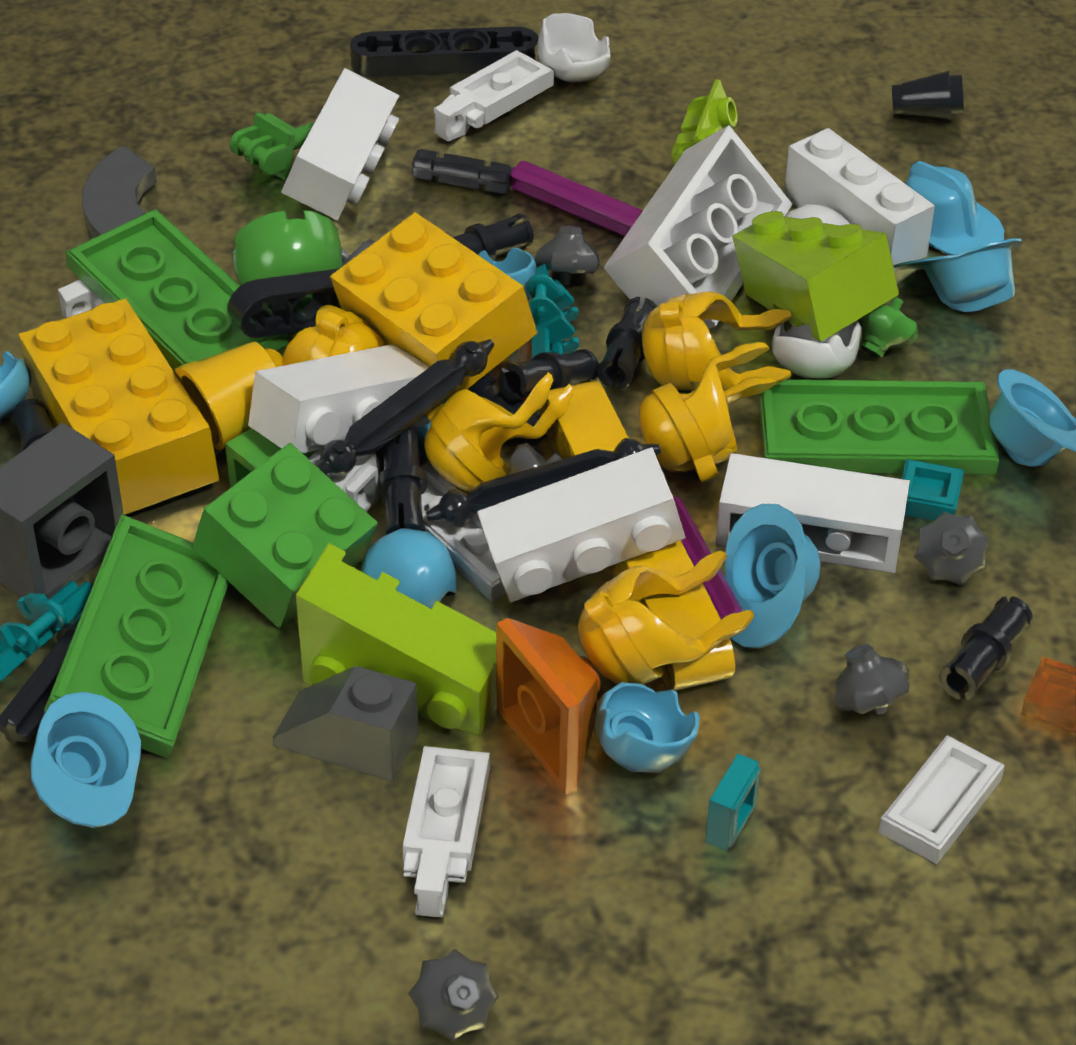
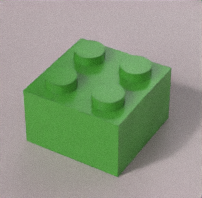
(276, 526)

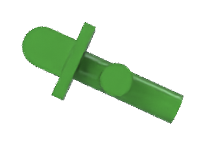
(270, 143)

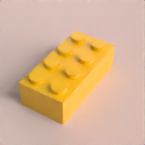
(121, 393)

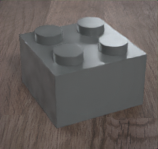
(56, 512)

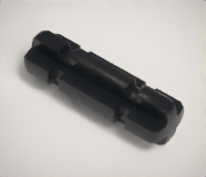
(461, 171)

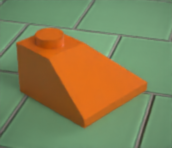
(546, 697)

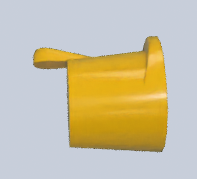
(224, 387)

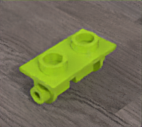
(705, 117)

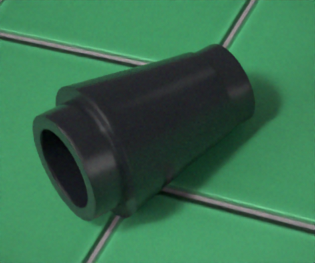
(930, 97)

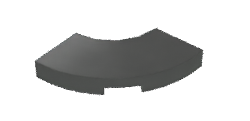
(114, 191)

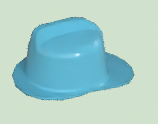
(957, 219)
(971, 278)
(1030, 420)
(770, 571)
(86, 759)

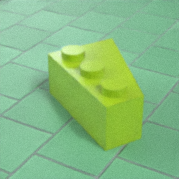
(815, 270)
(369, 624)

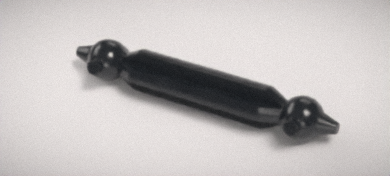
(404, 408)
(458, 507)

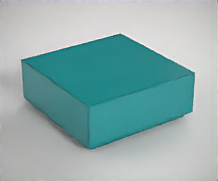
(931, 489)
(732, 802)

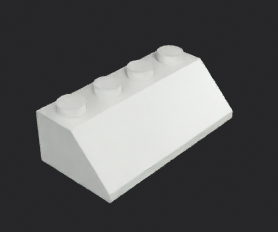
(688, 225)

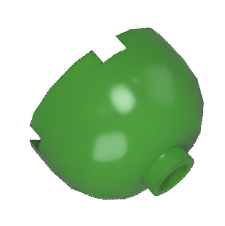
(285, 247)

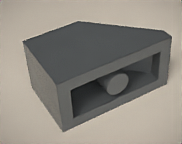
(354, 722)

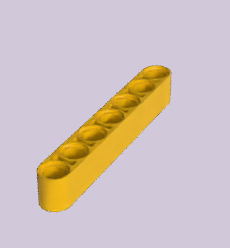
(593, 425)

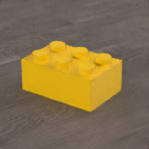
(434, 295)

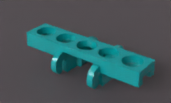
(548, 312)
(47, 615)

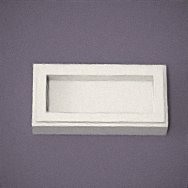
(941, 799)

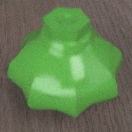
(887, 329)

